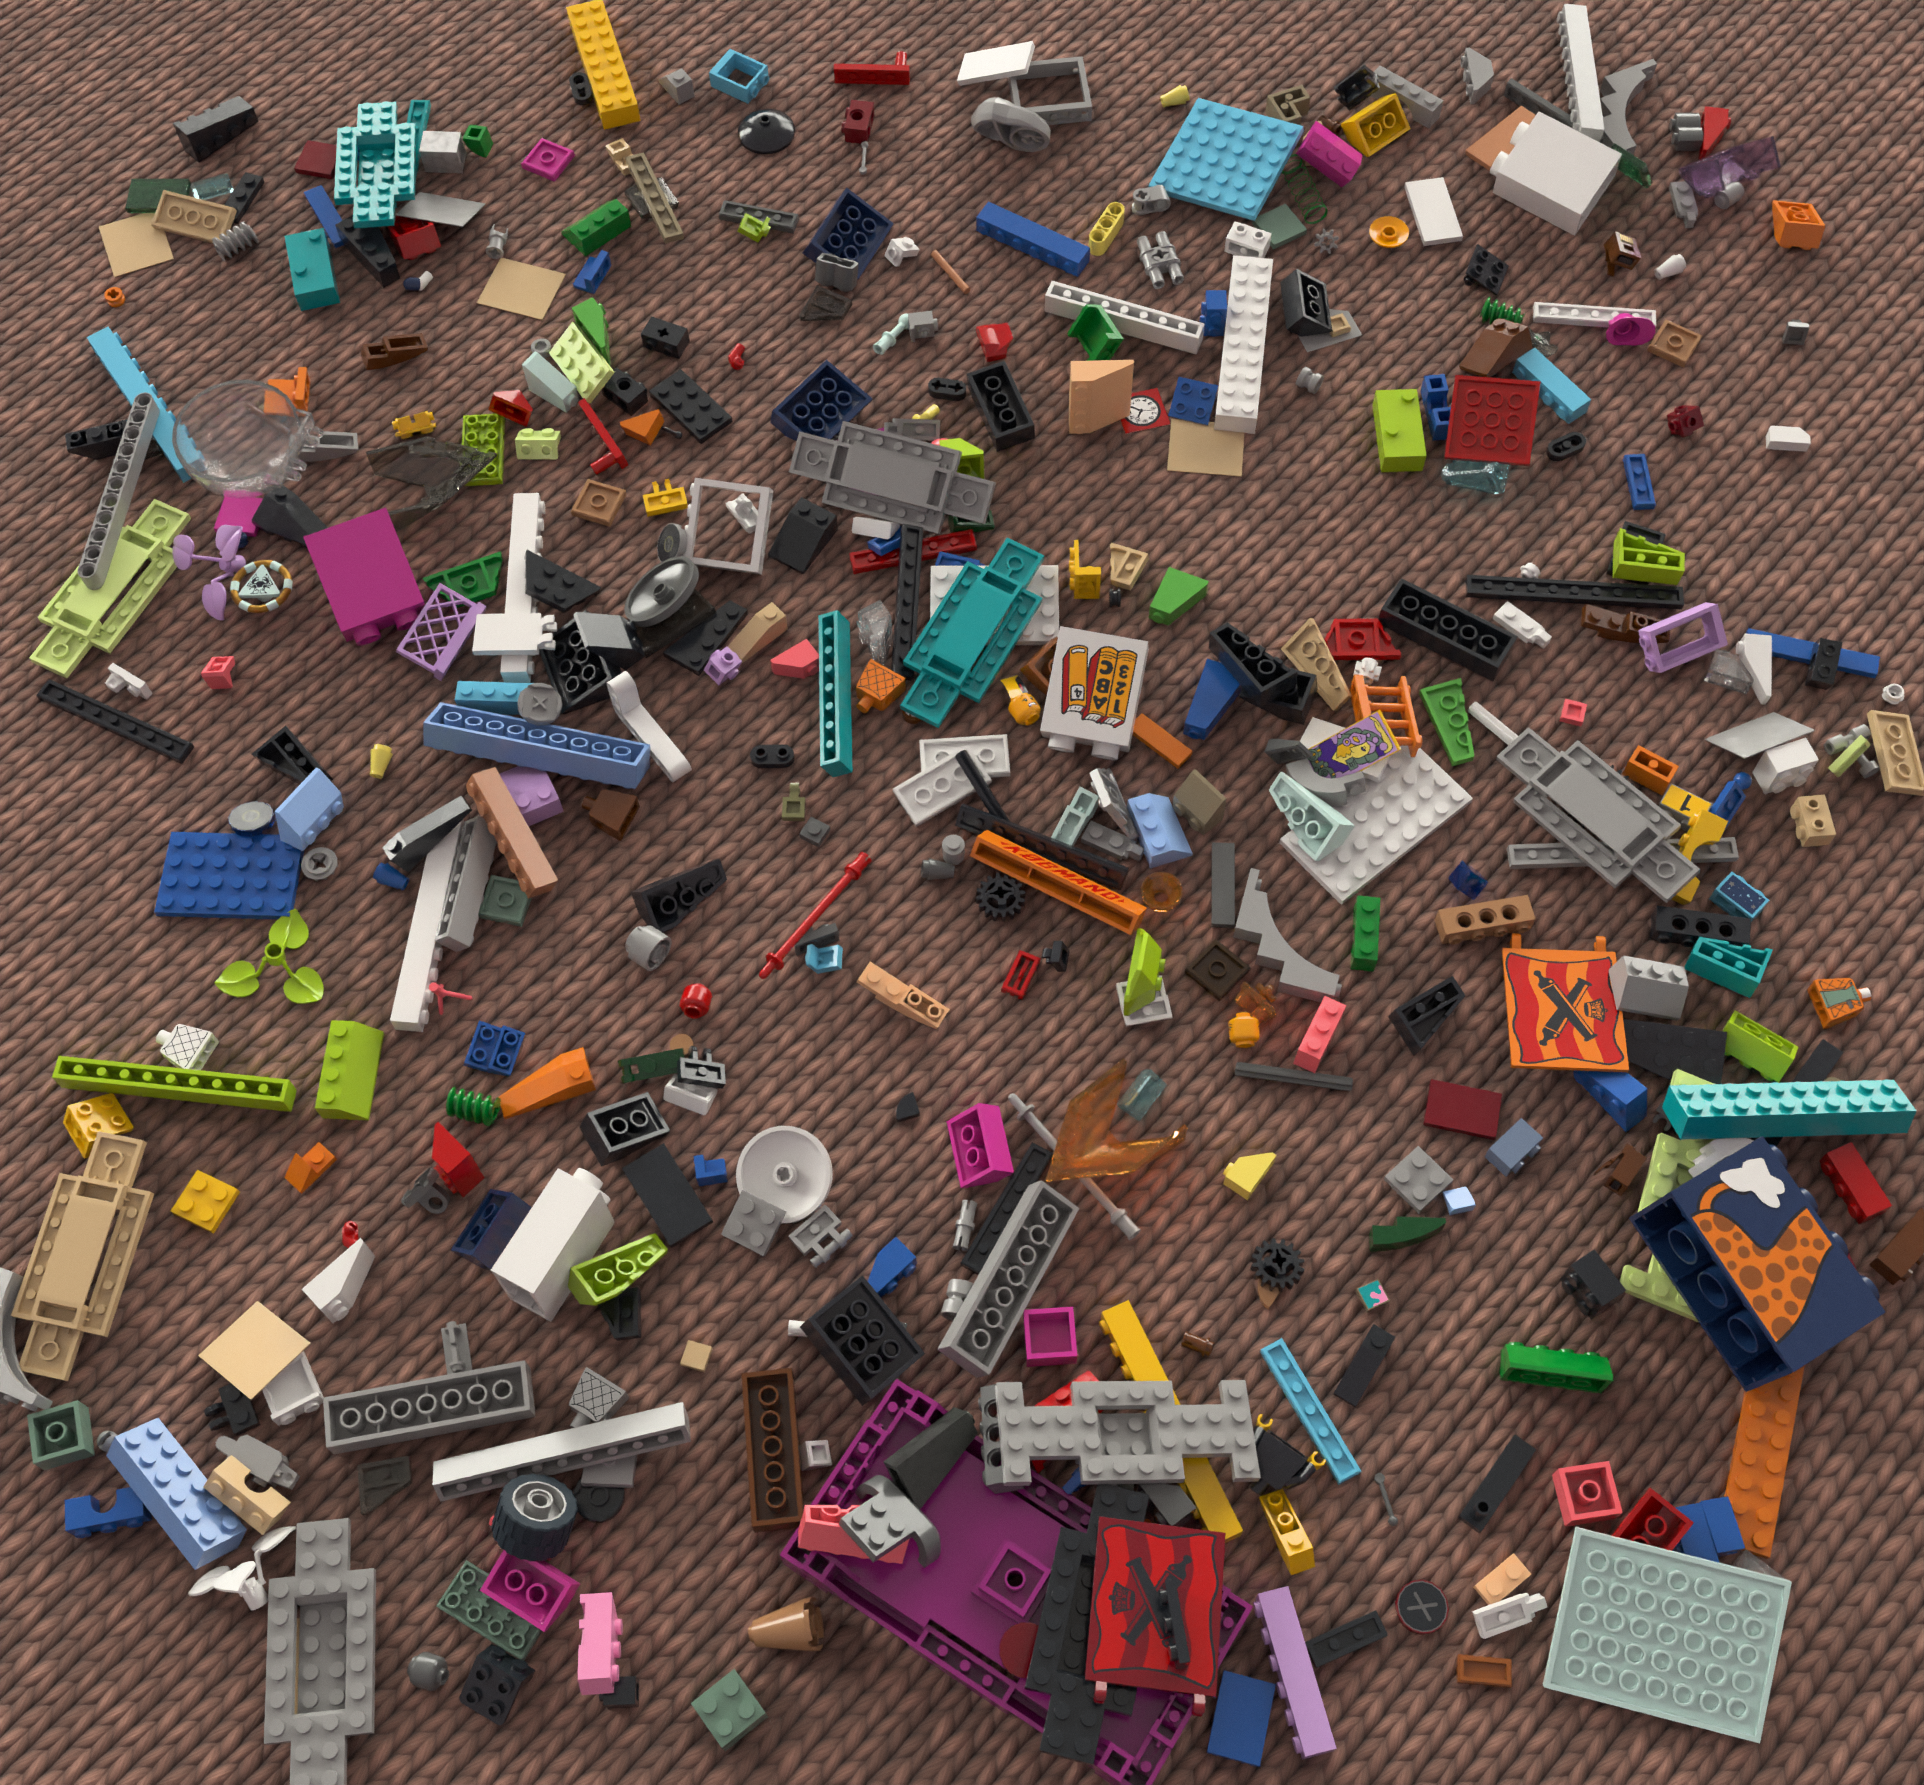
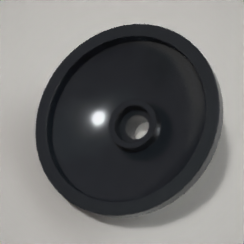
(766, 131)

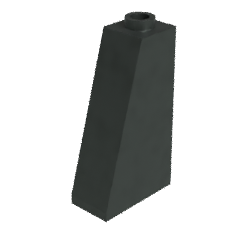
(931, 1455)

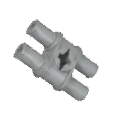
(1160, 260)

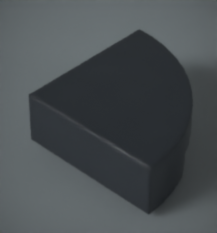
(907, 1108)

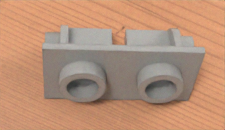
(456, 1348)

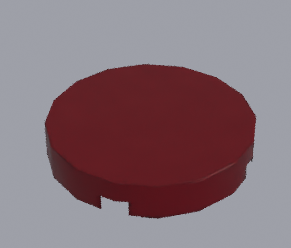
(1017, 1648)

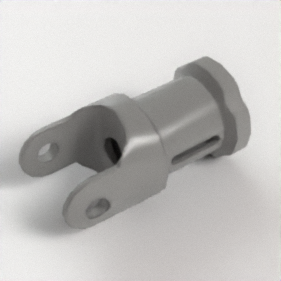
(497, 241)

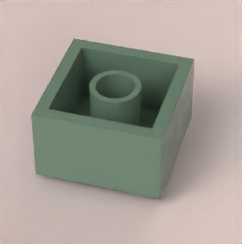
(60, 1435)
(729, 1710)

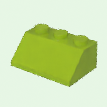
(1758, 1047)

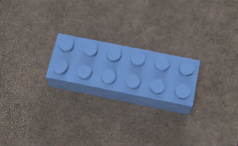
(175, 1493)

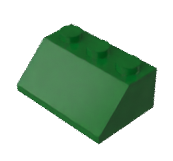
(598, 227)

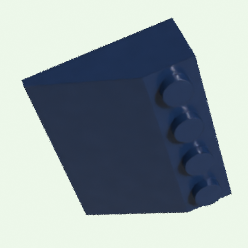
(850, 231)
(820, 404)

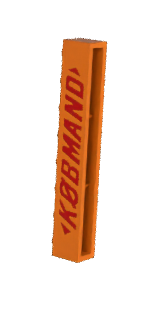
(1058, 882)

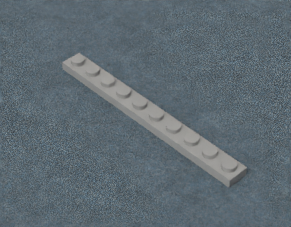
(1557, 855)

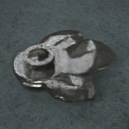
(1541, 343)

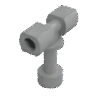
(1840, 743)

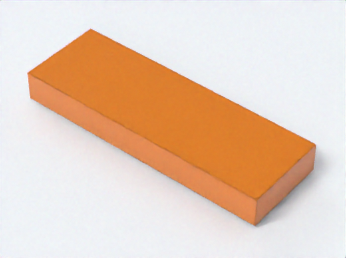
(1161, 741)

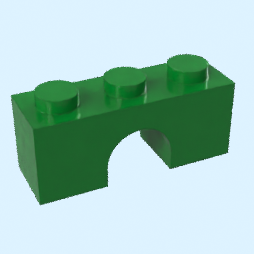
(1366, 935)

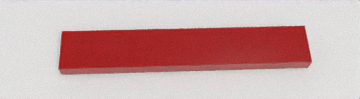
(950, 543)

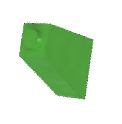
(1176, 596)

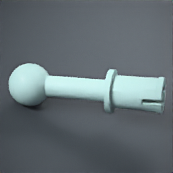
(888, 338)

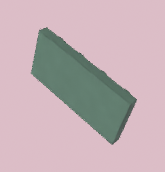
(485, 1615)

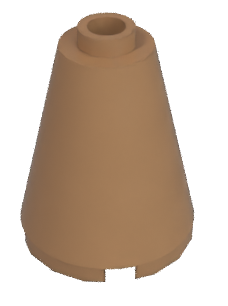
(790, 1627)

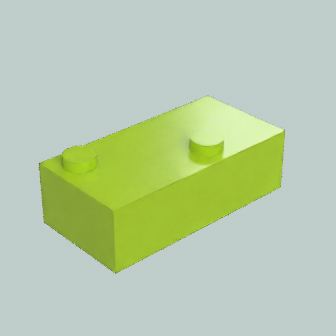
(1399, 430)

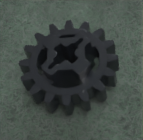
(999, 907)
(1270, 1272)

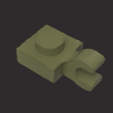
(793, 806)

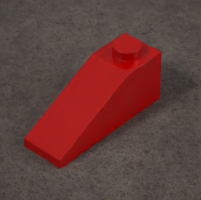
(1713, 124)

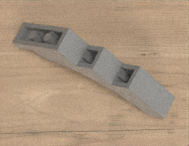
(1618, 92)
(1297, 975)

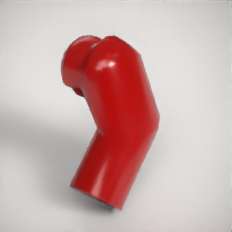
(349, 1233)

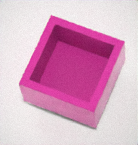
(1050, 1336)

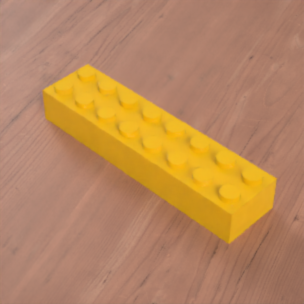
(603, 64)

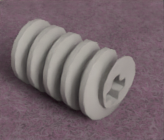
(234, 240)

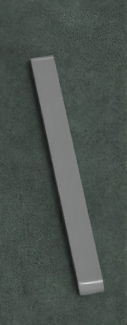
(118, 491)

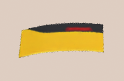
(1014, 686)

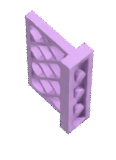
(454, 644)

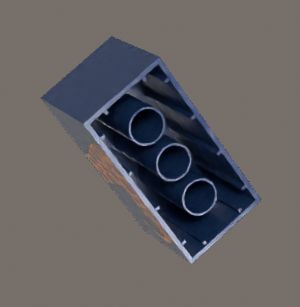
(1757, 1276)

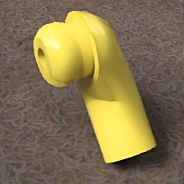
(929, 414)

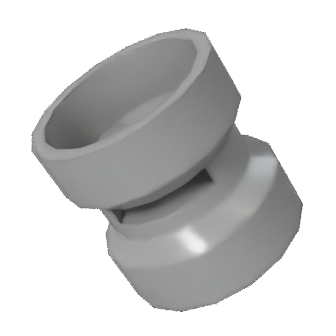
(1309, 380)

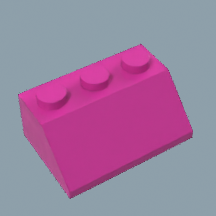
(1330, 154)
(980, 1146)
(530, 1589)

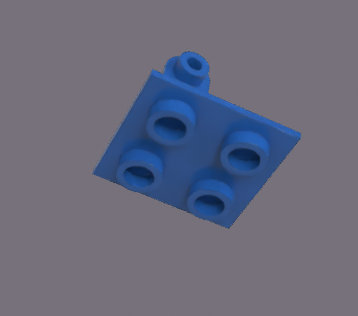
(1193, 400)

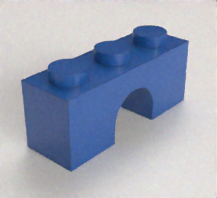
(1434, 397)
(84, 1514)

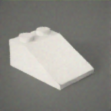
(341, 1281)

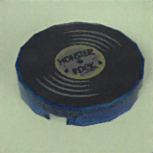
(251, 818)

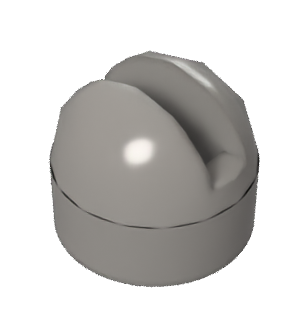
(106, 1445)

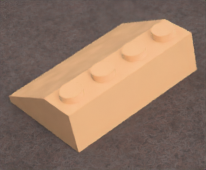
(1099, 394)

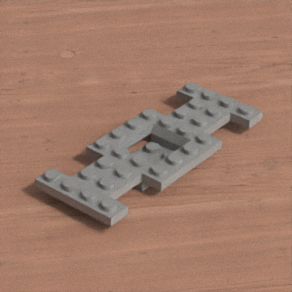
(1125, 1445)

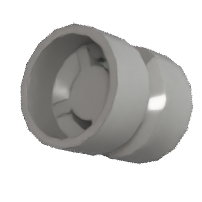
(957, 1292)

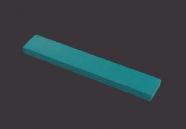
(419, 114)

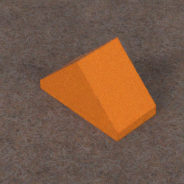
(644, 426)

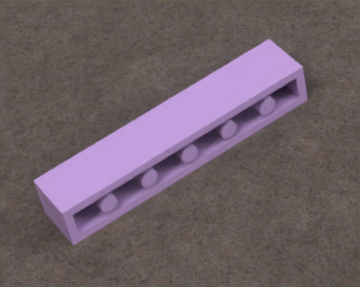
(1295, 1673)

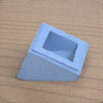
(1458, 1200)

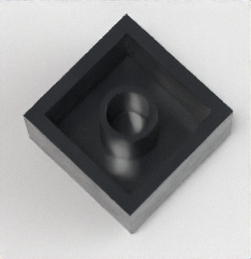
(1592, 1284)

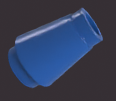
(389, 876)

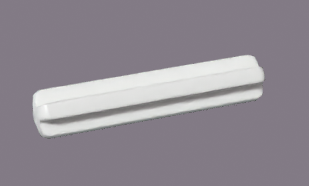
(1492, 723)

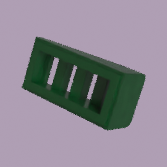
(958, 524)

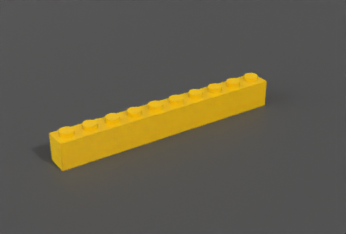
(1142, 1364)

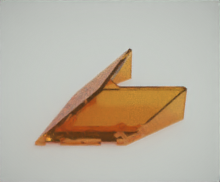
(1087, 1145)

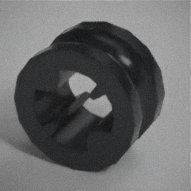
(1114, 597)

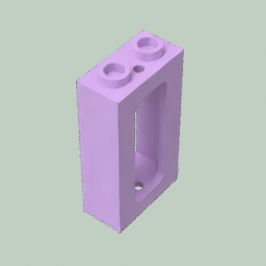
(1712, 640)

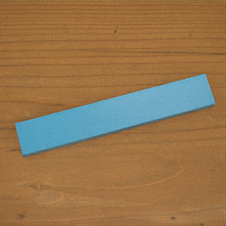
(1310, 1411)

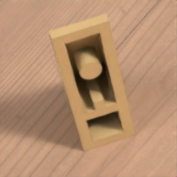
(759, 632)

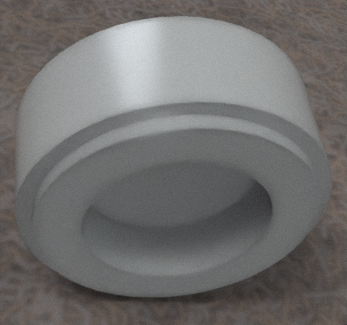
(542, 347)

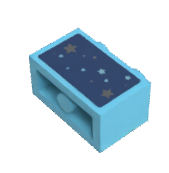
(1738, 897)

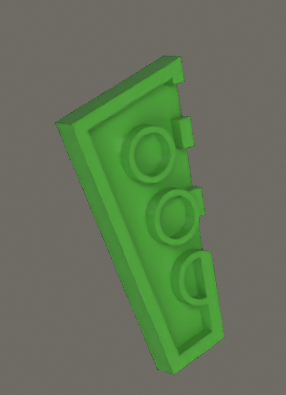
(1448, 715)

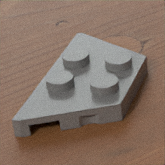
(1112, 800)

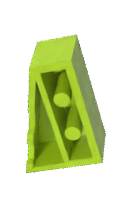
(1646, 561)

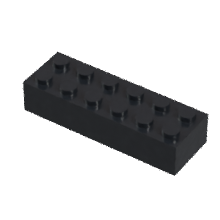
(1447, 629)

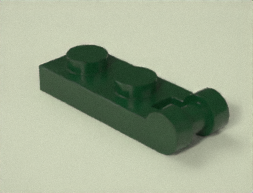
(651, 1065)

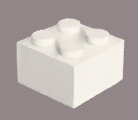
(1785, 766)

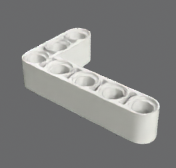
(644, 728)

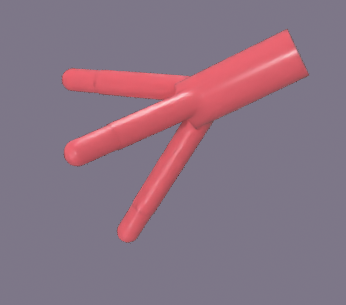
(440, 992)

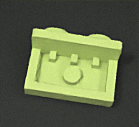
(537, 444)

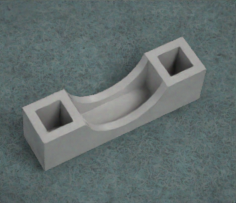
(1422, 104)

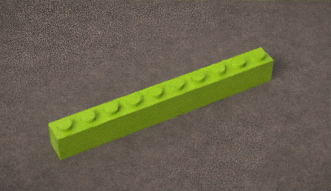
(174, 1083)

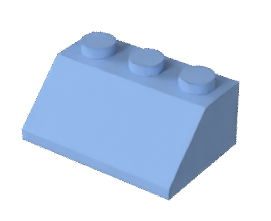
(308, 810)
(1158, 829)

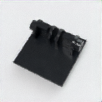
(1485, 270)

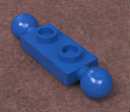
(1731, 797)

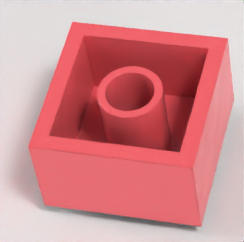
(1587, 1493)

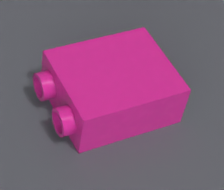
(366, 576)

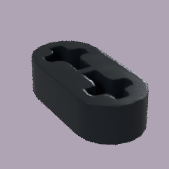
(947, 389)

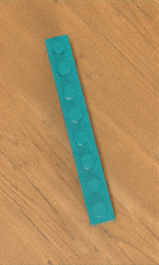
(835, 694)

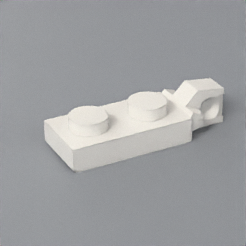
(1521, 625)
(1507, 1614)

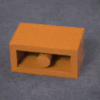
(1650, 770)

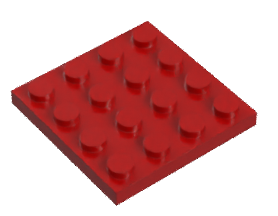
(1492, 420)

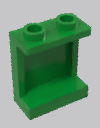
(1096, 333)

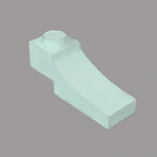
(1076, 816)

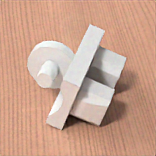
(744, 512)

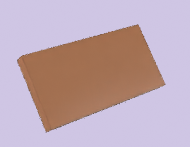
(1498, 139)

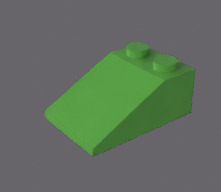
(591, 319)

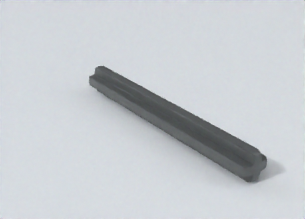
(1293, 1076)

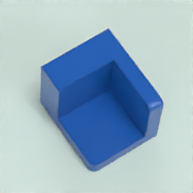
(710, 1171)

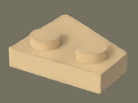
(1126, 565)

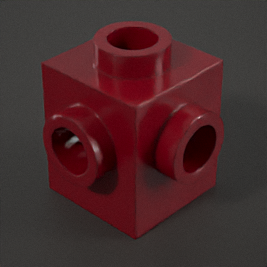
(1685, 420)

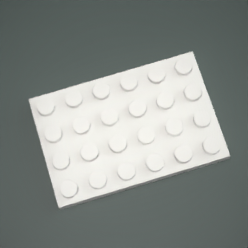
(1045, 584)

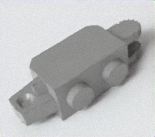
(265, 1462)

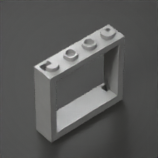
(1060, 112)

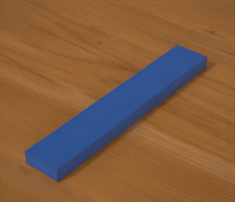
(1801, 650)

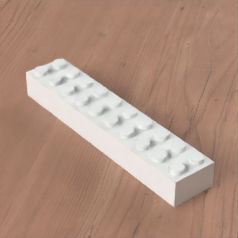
(1243, 345)

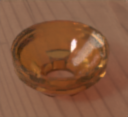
(1164, 883)

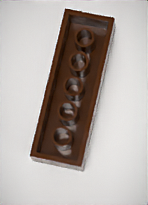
(773, 1449)

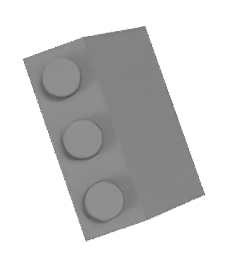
(1649, 987)

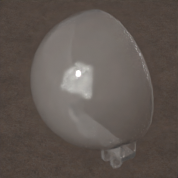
(242, 438)

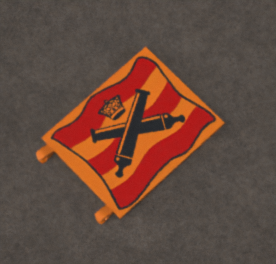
(1563, 1009)

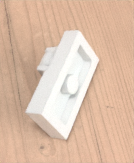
(120, 678)

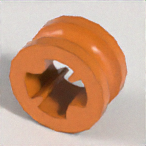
(109, 296)

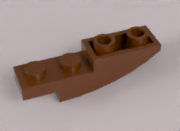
(1619, 626)

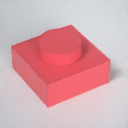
(1573, 712)

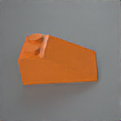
(1797, 225)

